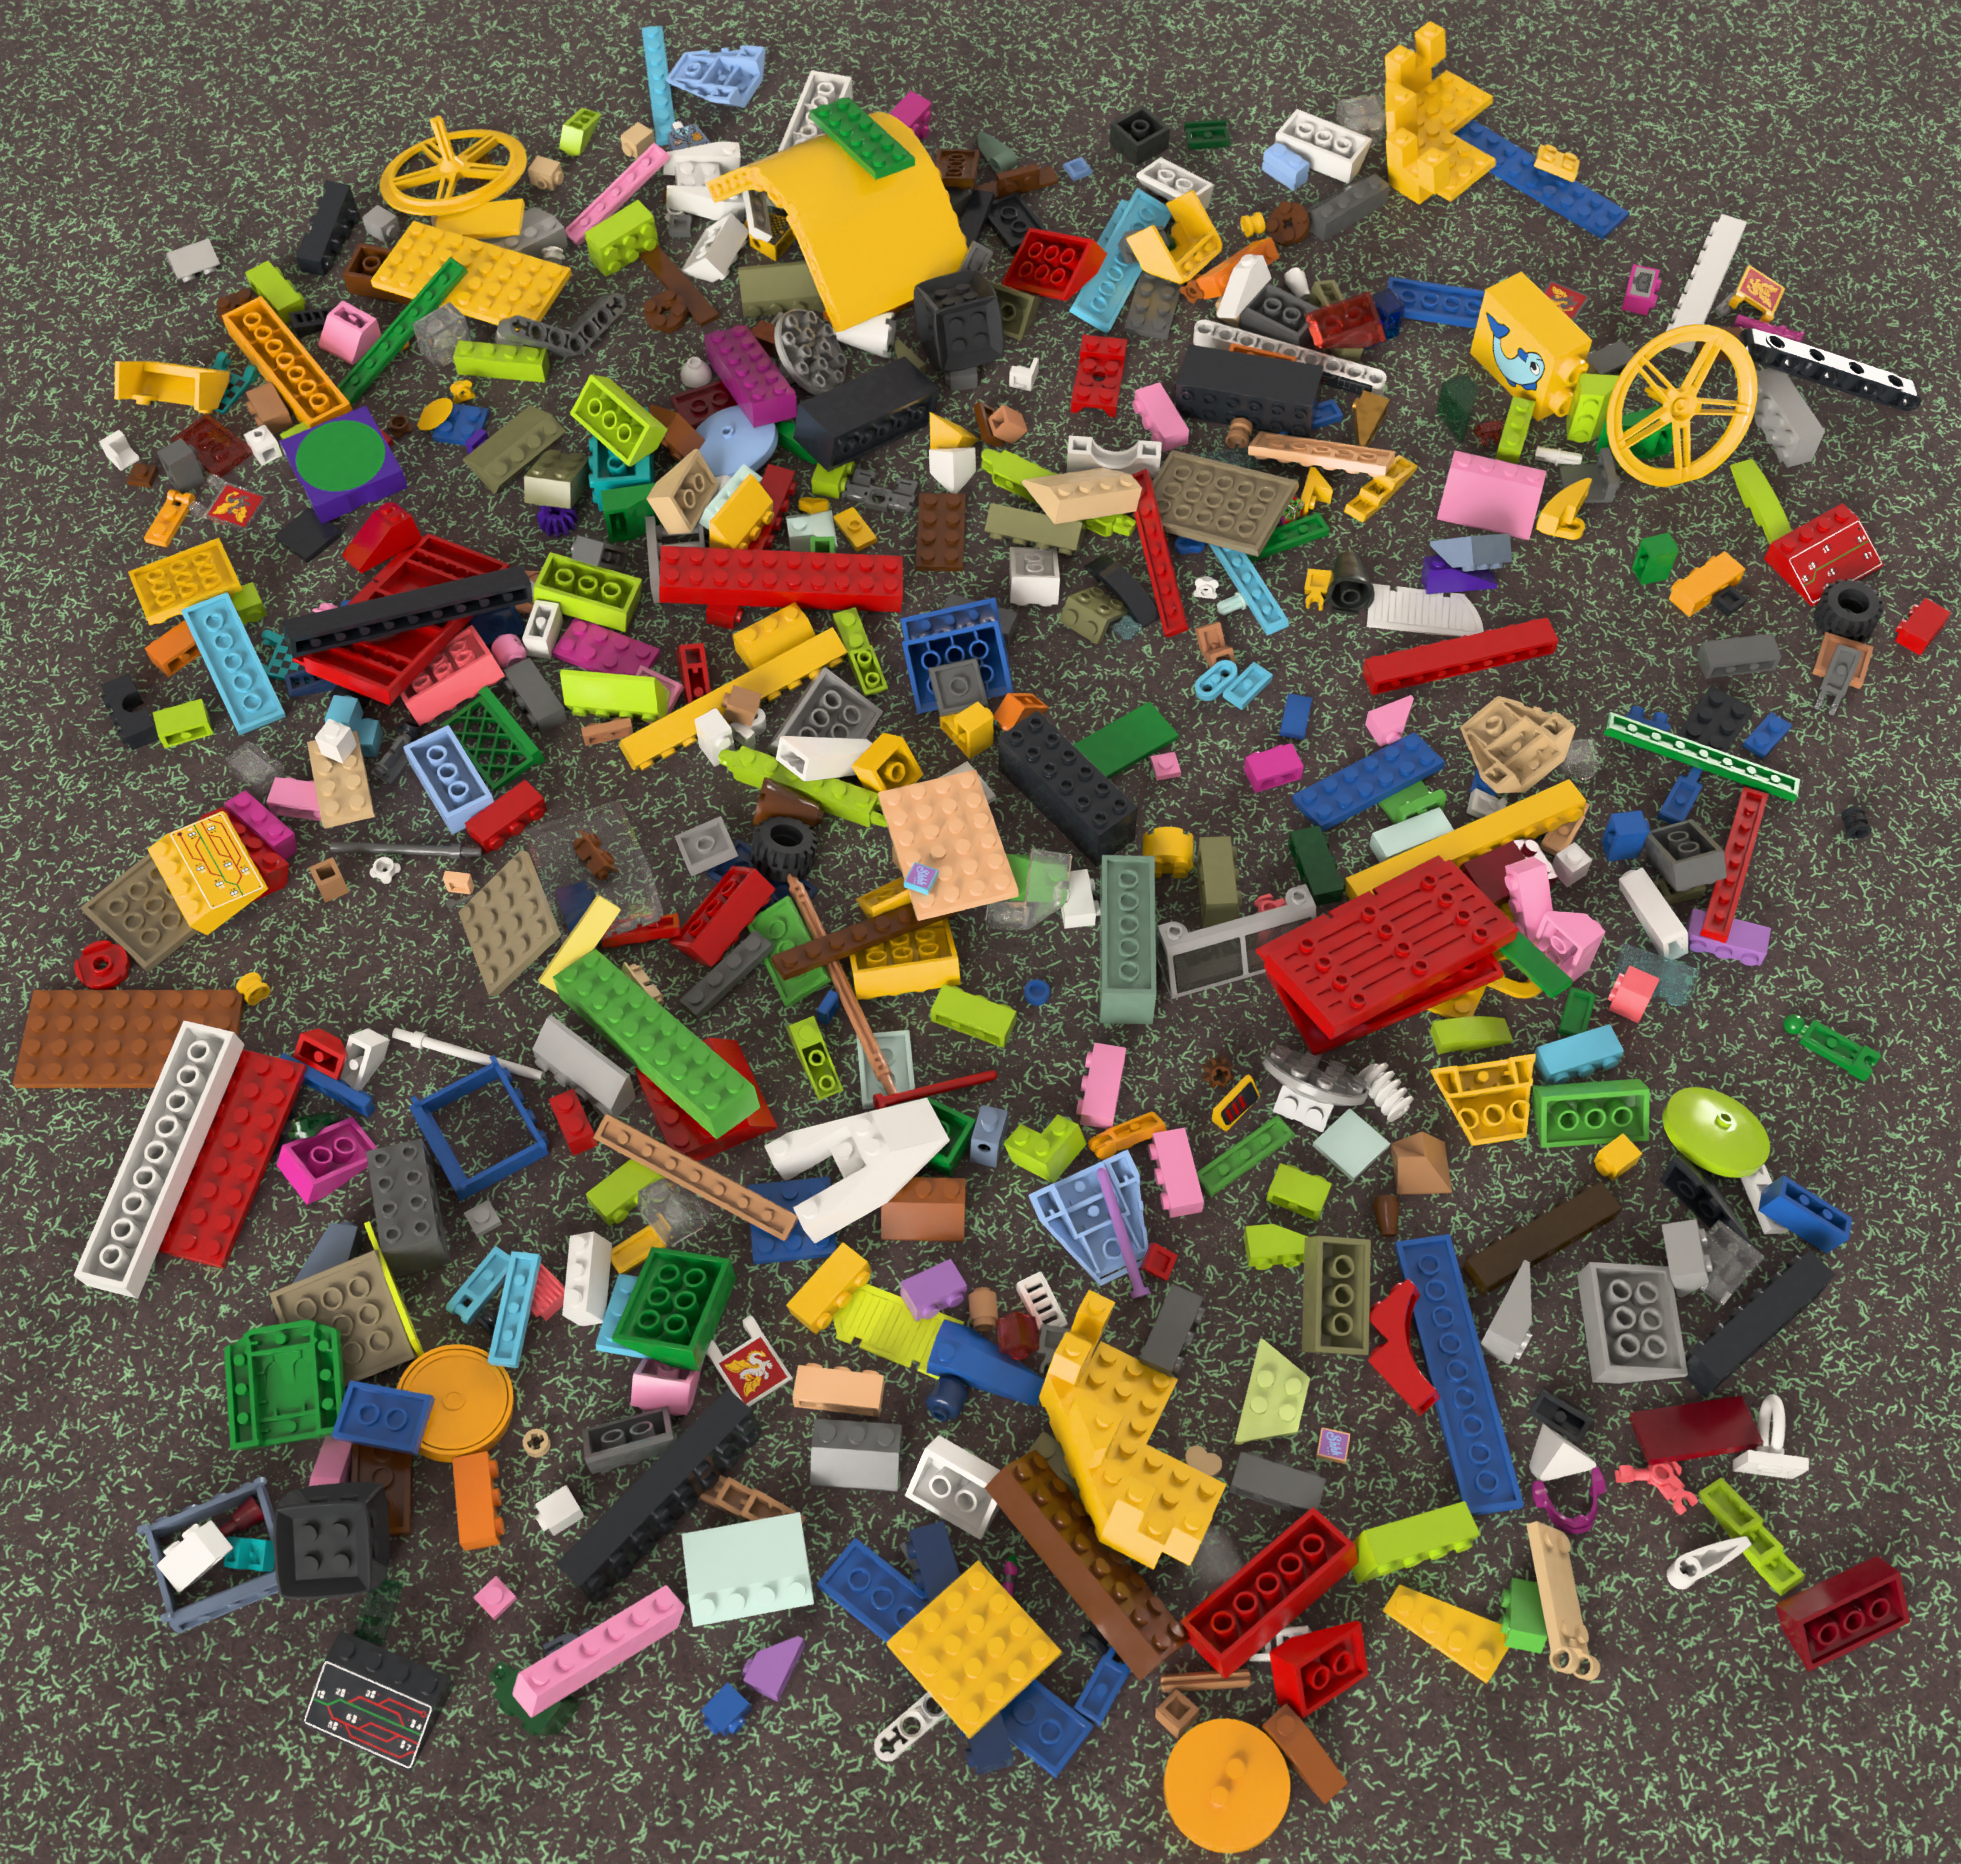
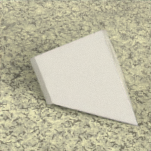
(952, 466)
(1557, 1457)

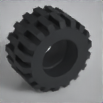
(1851, 596)
(783, 848)

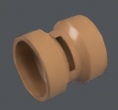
(1239, 433)

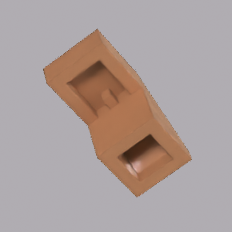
(1213, 645)

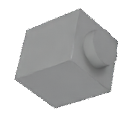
(381, 224)

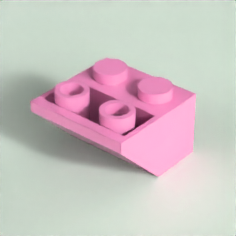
(349, 333)

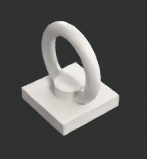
(1771, 1459)

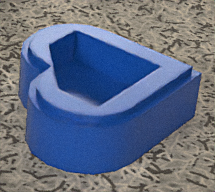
(1185, 545)

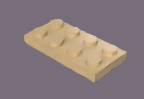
(341, 787)

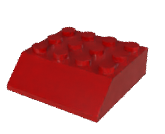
(684, 1132)

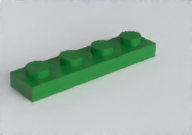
(1293, 535)

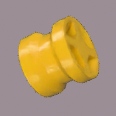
(1252, 224)
(253, 988)

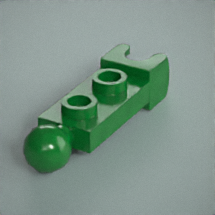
(1833, 1046)

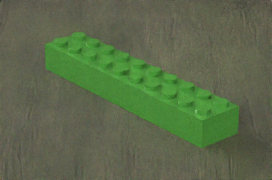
(657, 1043)

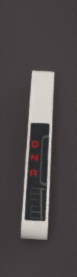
(1336, 372)

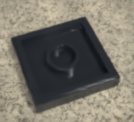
(307, 536)

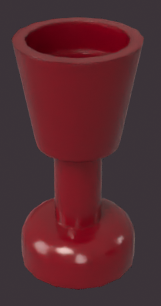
(243, 1517)

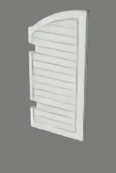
(1423, 613)

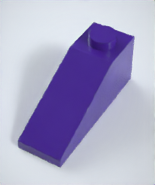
(1442, 578)

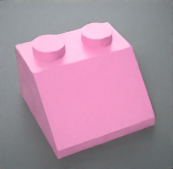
(661, 1385)

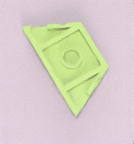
(1272, 1398)

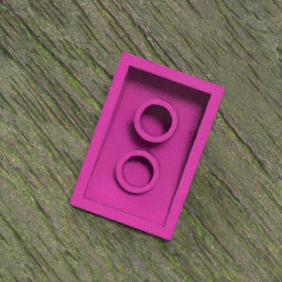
(325, 1161)

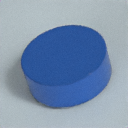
(1037, 992)

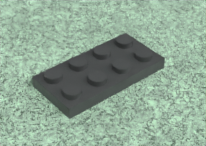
(1153, 307)

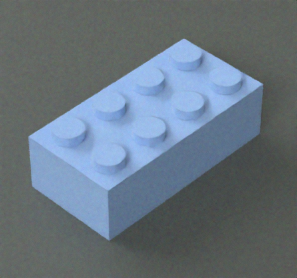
(448, 777)

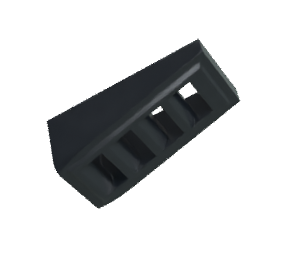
(301, 319)

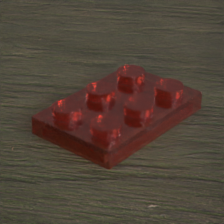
(216, 446)

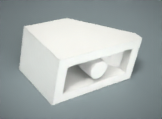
(365, 1054)

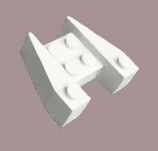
(693, 169)

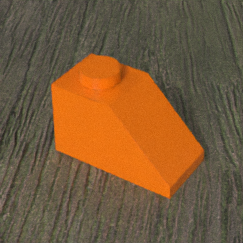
(1016, 708)

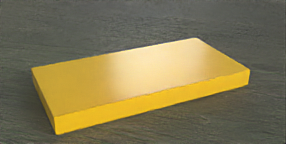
(486, 220)

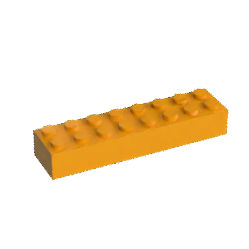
(285, 363)

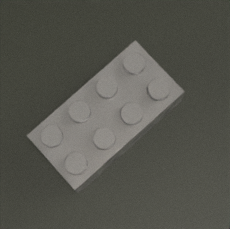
(1786, 418)

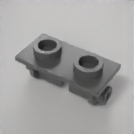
(393, 761)

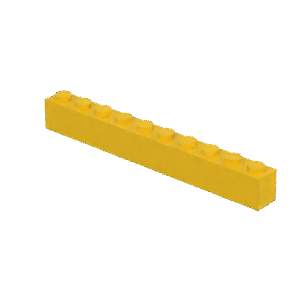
(768, 679)
(1521, 820)

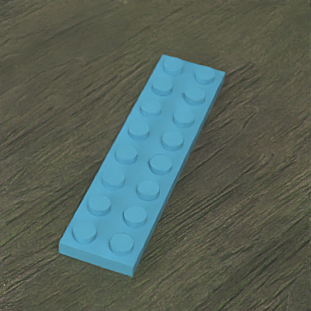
(1108, 290)

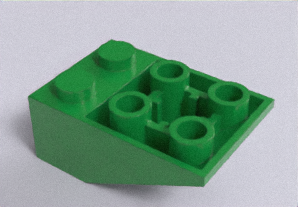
(1652, 446)
(626, 512)

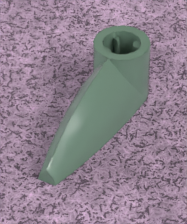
(997, 153)

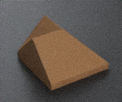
(1420, 1165)

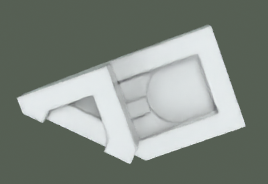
(1483, 804)

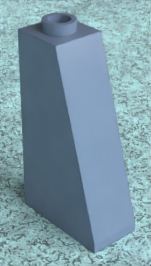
(335, 1247)

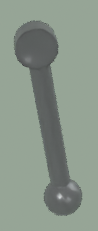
(451, 903)

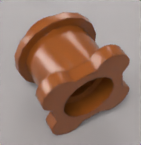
(1192, 290)

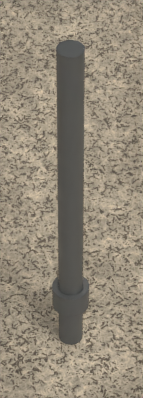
(455, 851)

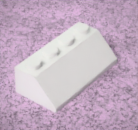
(1324, 145)

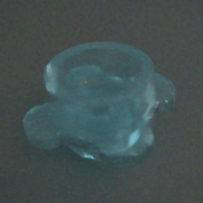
(1127, 633)

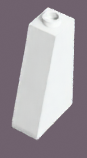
(820, 757)
(1654, 914)

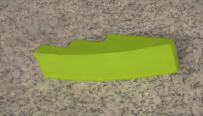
(1761, 499)
(1741, 1521)

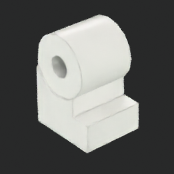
(746, 735)

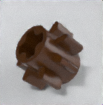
(1223, 1067)

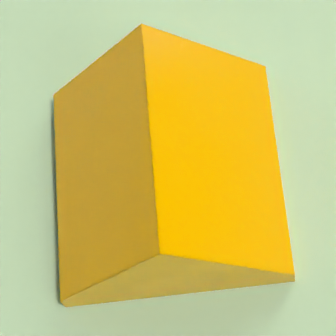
(884, 898)

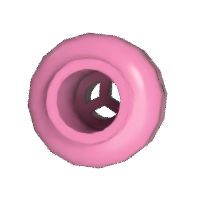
(508, 650)

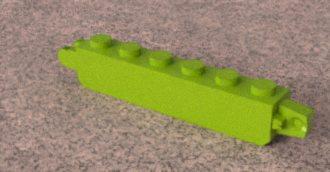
(1010, 470)
(833, 794)

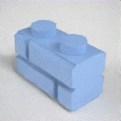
(1285, 166)

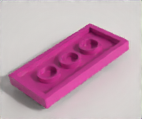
(603, 649)

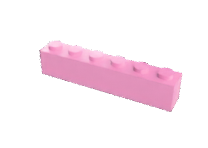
(597, 1651)

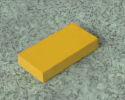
(635, 1250)

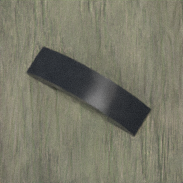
(1125, 588)

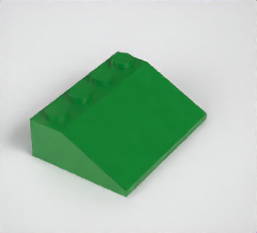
(676, 1307)

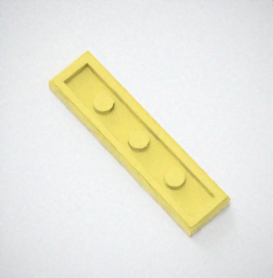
(582, 938)

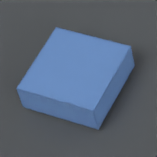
(1077, 169)

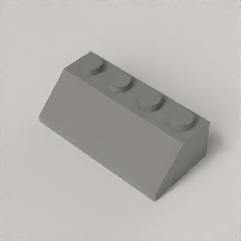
(583, 1068)

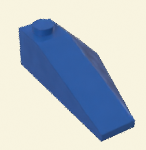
(978, 1364)

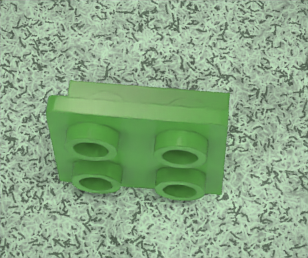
(1412, 802)

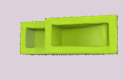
(1469, 1033)

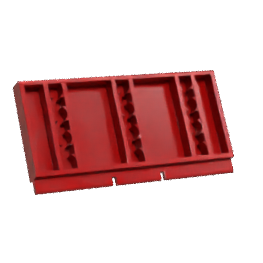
(389, 664)
(1386, 945)

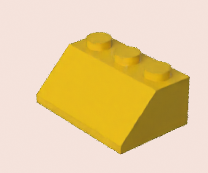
(741, 516)
(772, 636)

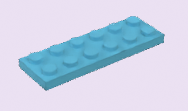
(233, 663)

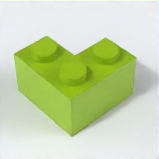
(1047, 1152)

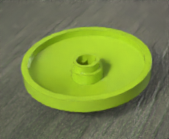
(1716, 1132)

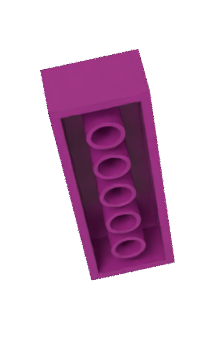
(750, 376)

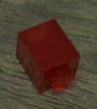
(1017, 1335)

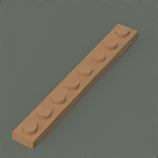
(696, 1177)

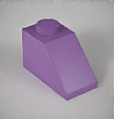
(773, 1667)

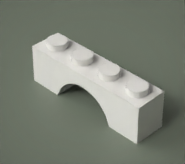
(1087, 455)

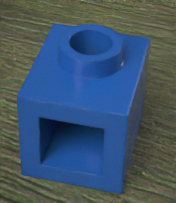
(726, 1711)

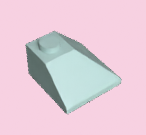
(804, 526)

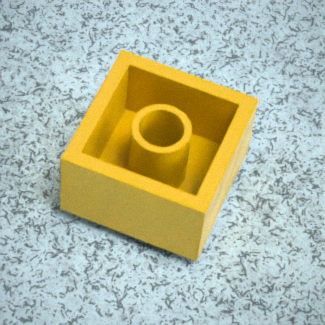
(887, 765)

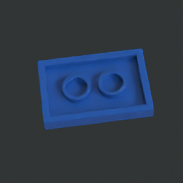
(383, 1417)

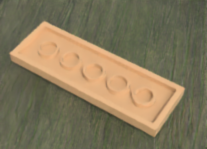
(1321, 453)

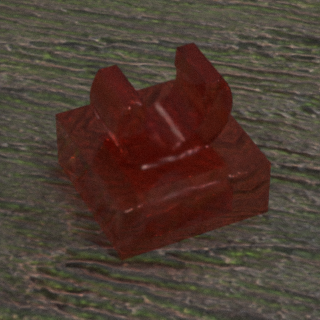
(1489, 430)

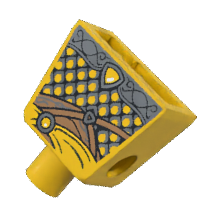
(781, 238)

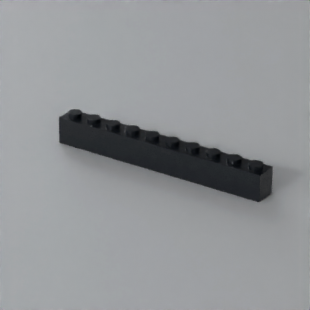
(406, 611)

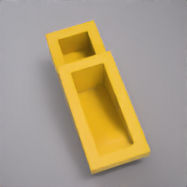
(1563, 506)

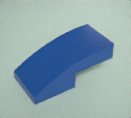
(1295, 716)

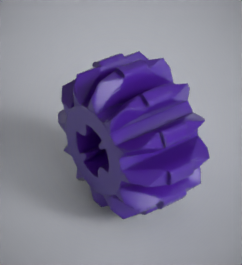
(556, 520)

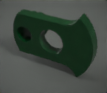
(310, 1125)

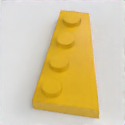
(1453, 1631)

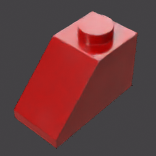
(321, 1052)

